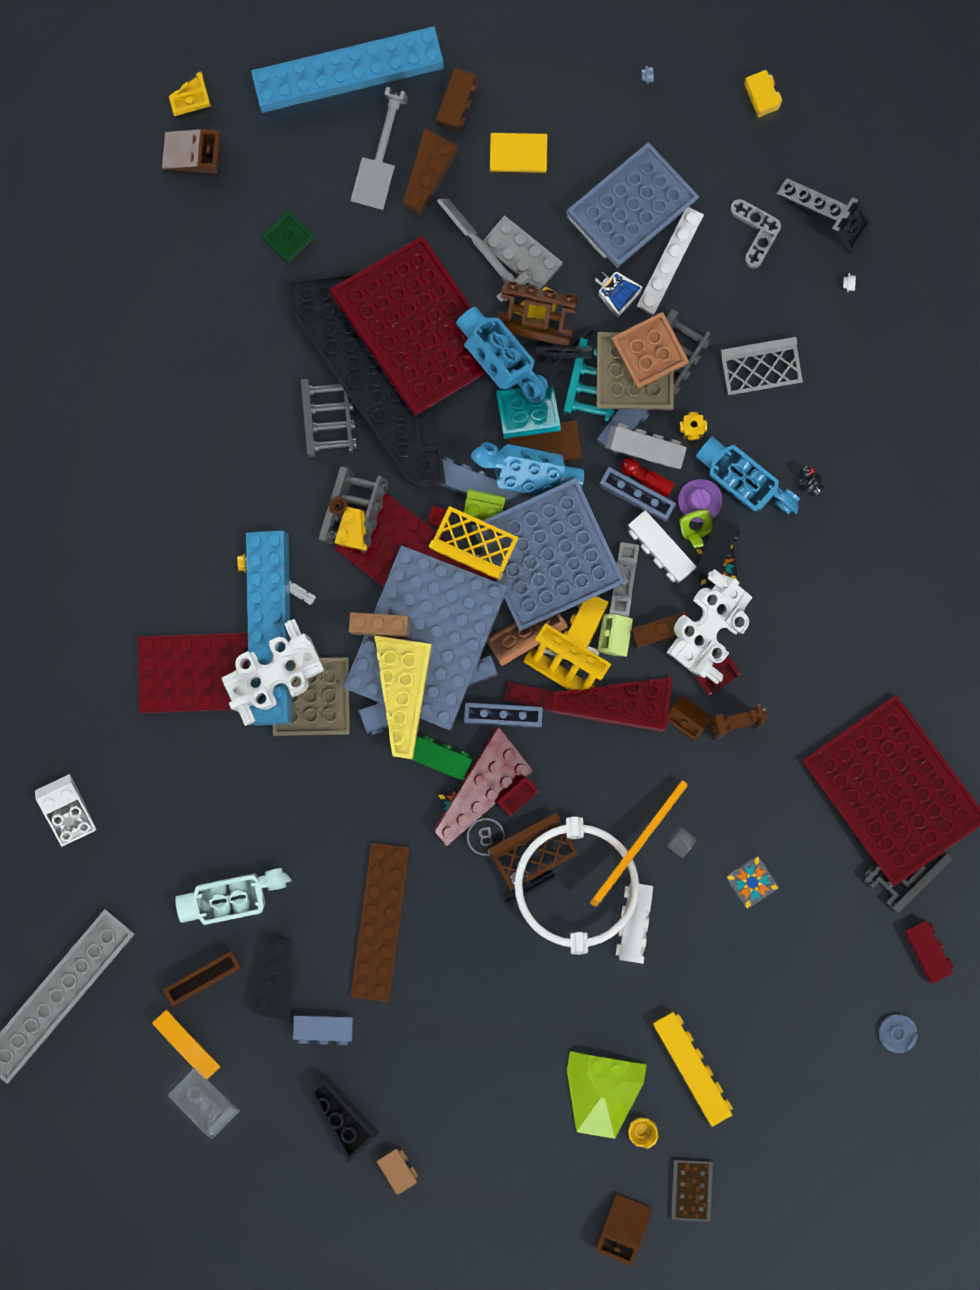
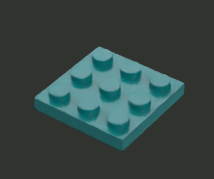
(524, 417)

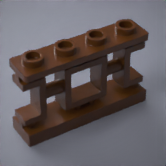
(537, 328)
(722, 726)

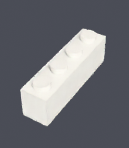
(661, 547)

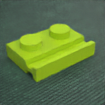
(483, 504)

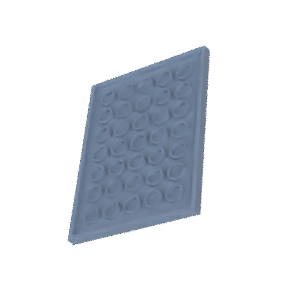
(446, 610)

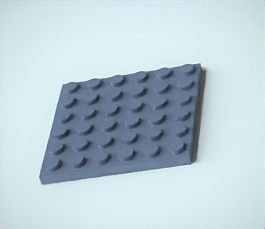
(557, 556)

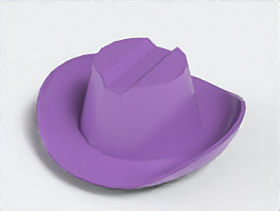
(700, 495)

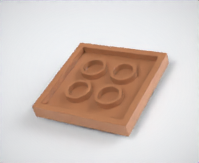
(650, 350)

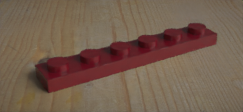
(532, 697)

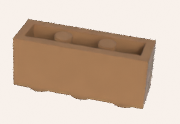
(380, 625)

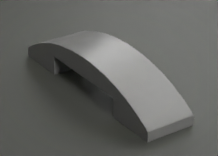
(627, 565)

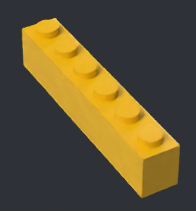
(692, 1069)

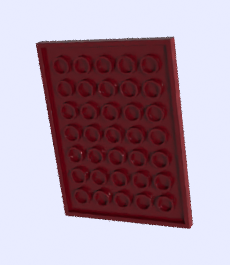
(408, 321)
(894, 790)

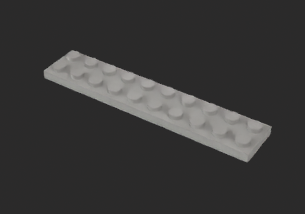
(60, 992)

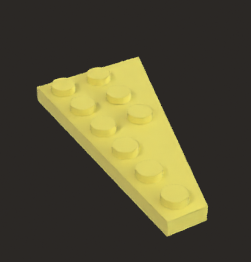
(403, 682)

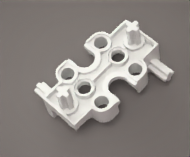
(299, 650)
(699, 657)

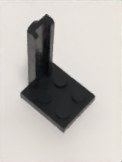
(849, 219)

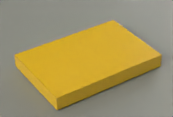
(518, 152)

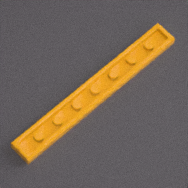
(639, 843)

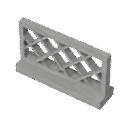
(761, 349)

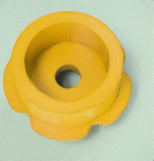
(242, 563)

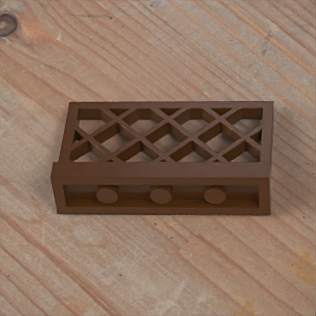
(523, 837)

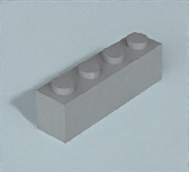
(646, 447)

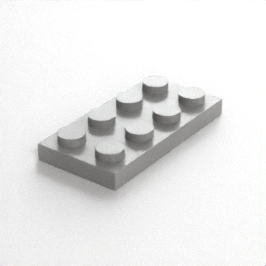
(521, 252)

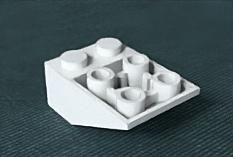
(65, 810)

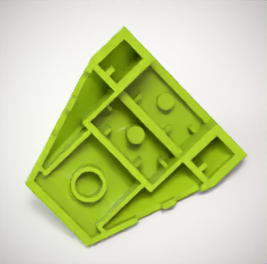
(602, 1092)

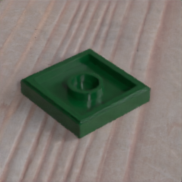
(288, 236)

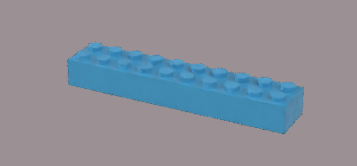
(347, 69)
(267, 613)

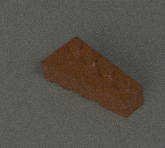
(430, 167)

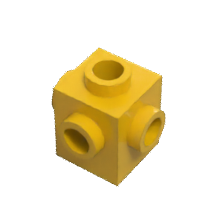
(690, 432)

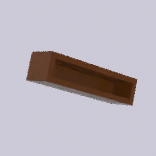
(202, 978)

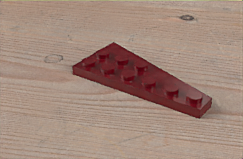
(627, 704)

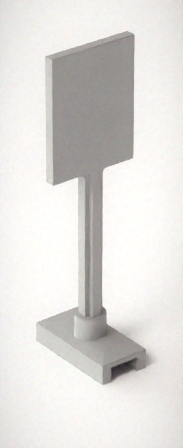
(374, 175)
(468, 230)

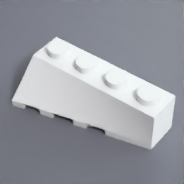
(634, 932)

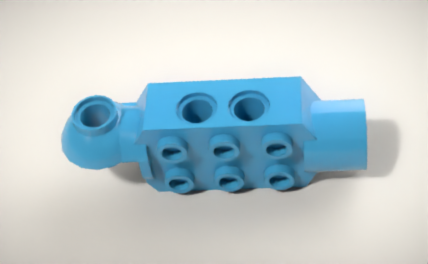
(501, 354)
(526, 468)
(745, 477)

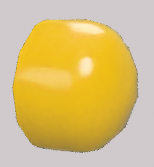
(643, 1132)

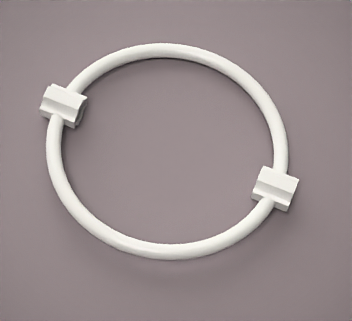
(578, 941)

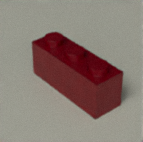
(929, 951)

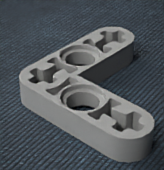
(763, 231)

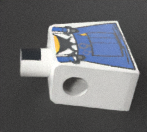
(617, 292)

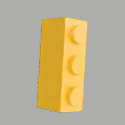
(586, 620)

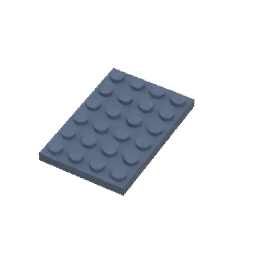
(632, 204)

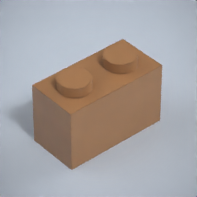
(397, 1170)

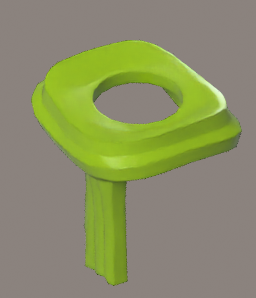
(696, 535)

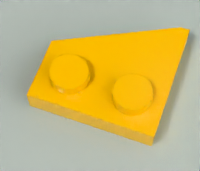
(352, 529)

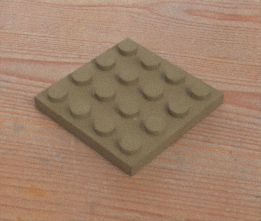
(617, 388)
(323, 706)

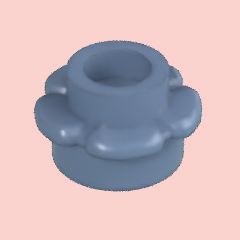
(648, 74)

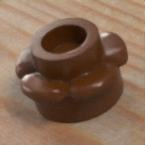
(342, 505)

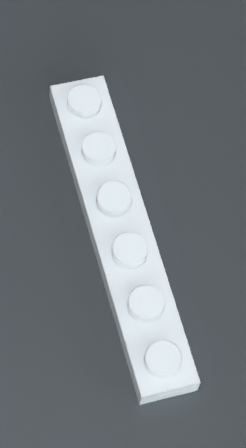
(670, 261)

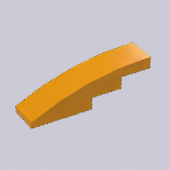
(186, 1044)

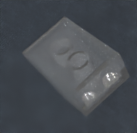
(203, 1103)

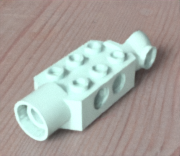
(229, 897)

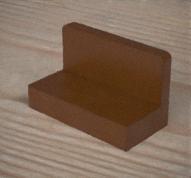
(688, 718)

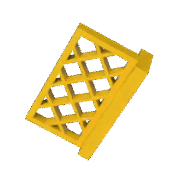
(462, 555)

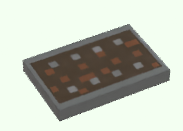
(691, 1190)

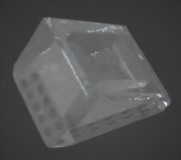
(682, 843)

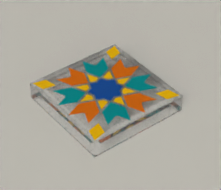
(752, 882)

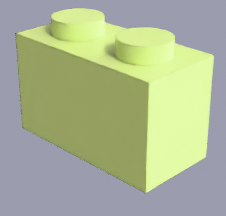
(615, 635)

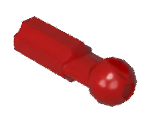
(648, 477)

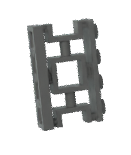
(917, 879)

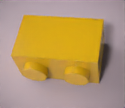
(762, 93)

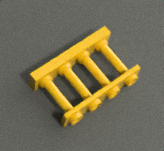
(571, 651)

